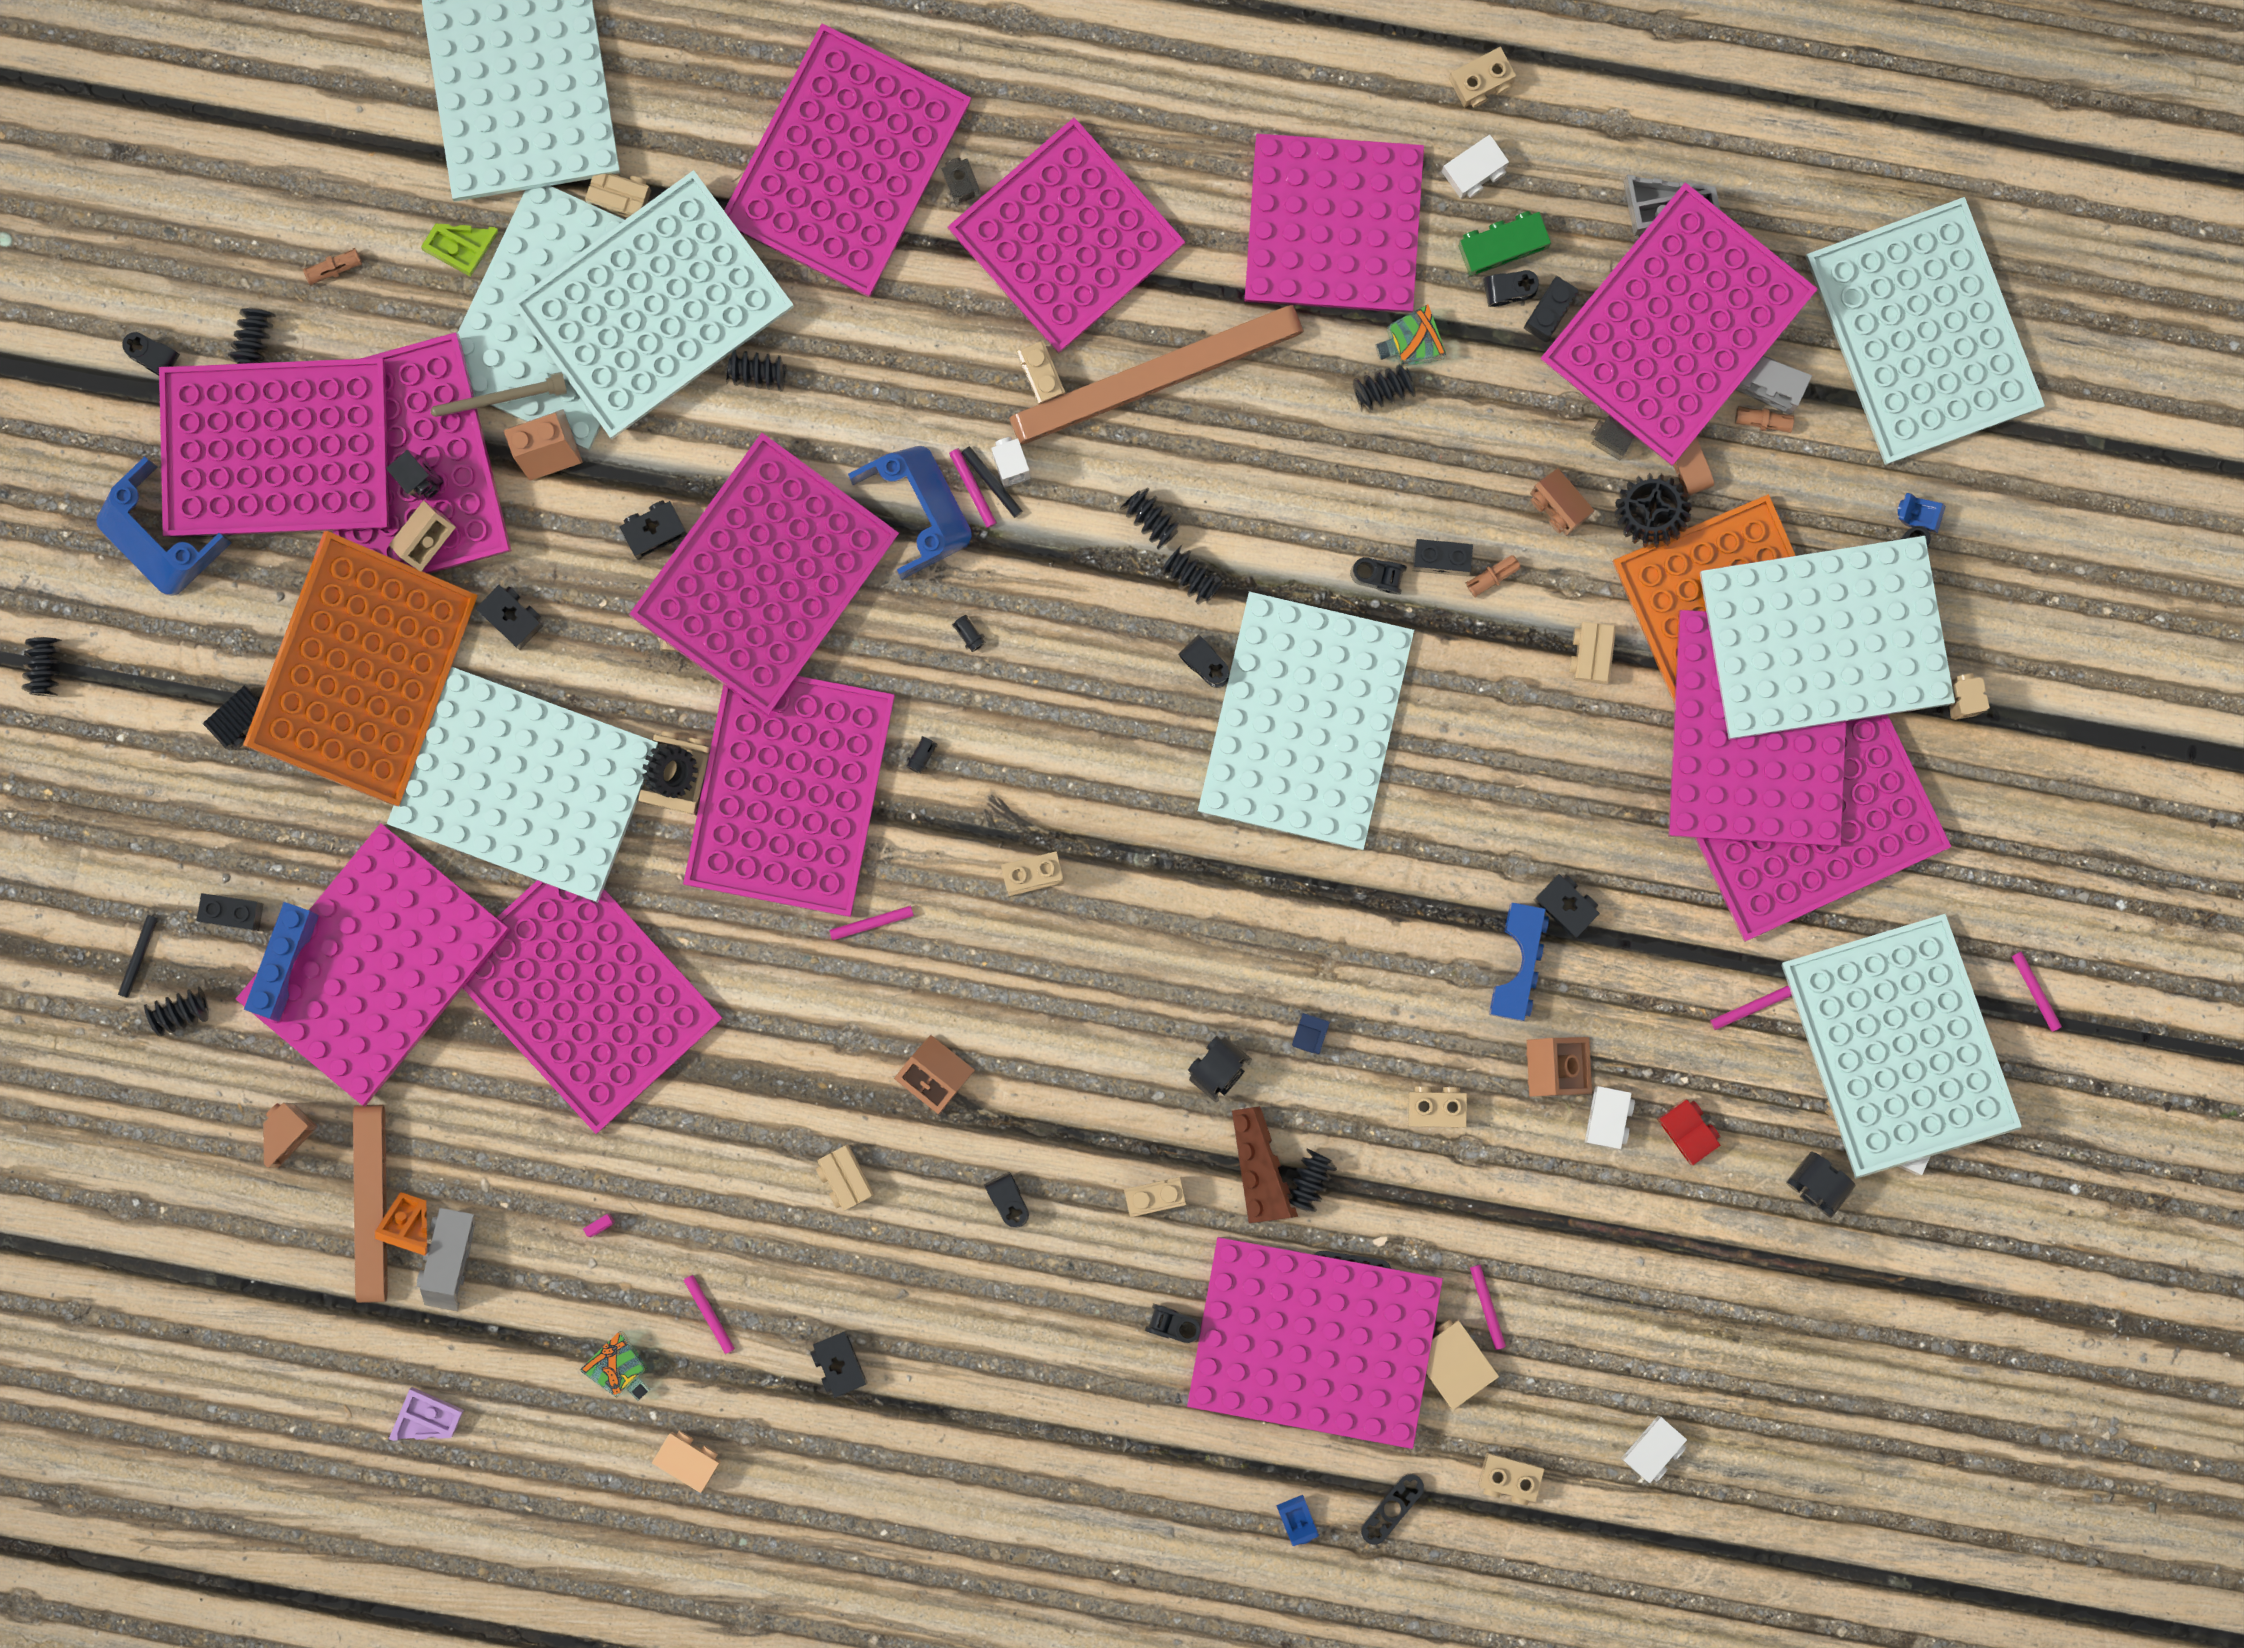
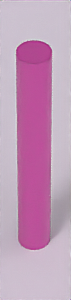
(972, 488)
(872, 922)
(2036, 991)
(1751, 1007)
(1487, 1306)
(709, 1314)

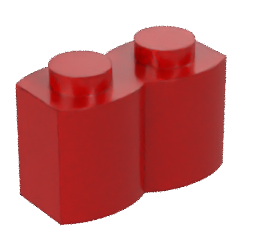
(1689, 1131)

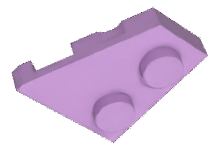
(425, 1417)

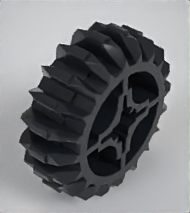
(1673, 517)

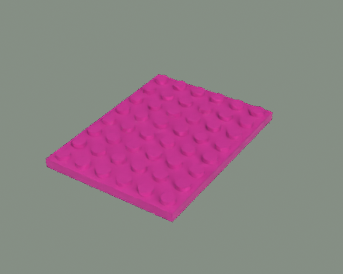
(846, 160)
(1678, 324)
(451, 444)
(274, 447)
(764, 574)
(1753, 786)
(791, 795)
(1883, 831)
(381, 964)
(588, 999)
(1315, 1342)

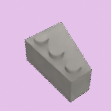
(1775, 384)
(446, 1258)

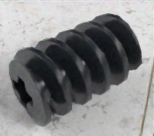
(250, 336)
(756, 370)
(1383, 387)
(1151, 517)
(1192, 576)
(41, 666)
(178, 1012)
(1311, 1181)

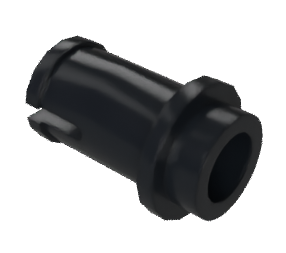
(969, 633)
(921, 755)

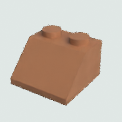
(543, 445)
(1559, 1066)
(284, 1133)

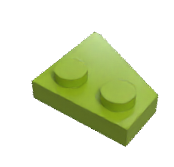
(459, 245)

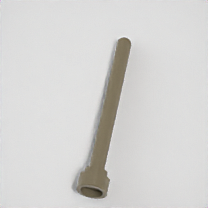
(553, 385)

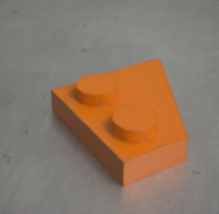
(405, 1224)

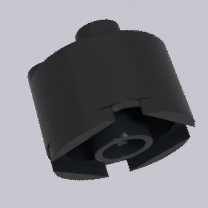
(1219, 1068)
(1821, 1184)

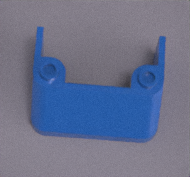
(949, 527)
(165, 570)

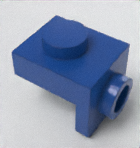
(1920, 512)
(1297, 1520)

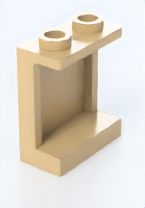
(689, 802)
(1032, 874)
(1457, 1364)

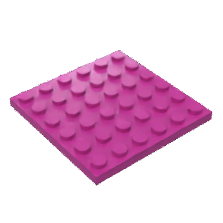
(1334, 223)
(1066, 235)

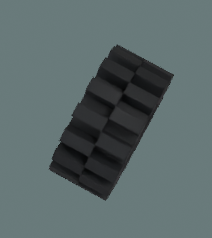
(657, 765)

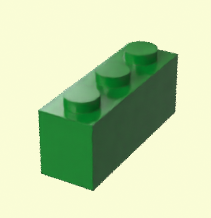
(1504, 243)

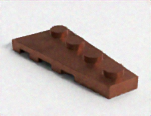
(1262, 1183)

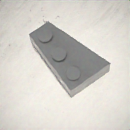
(1649, 197)

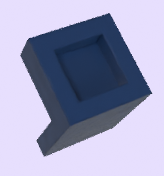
(1310, 1034)

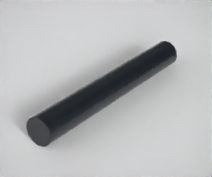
(992, 482)
(137, 956)

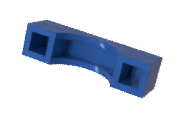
(1525, 927)
(271, 983)

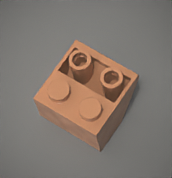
(1561, 502)
(934, 1074)

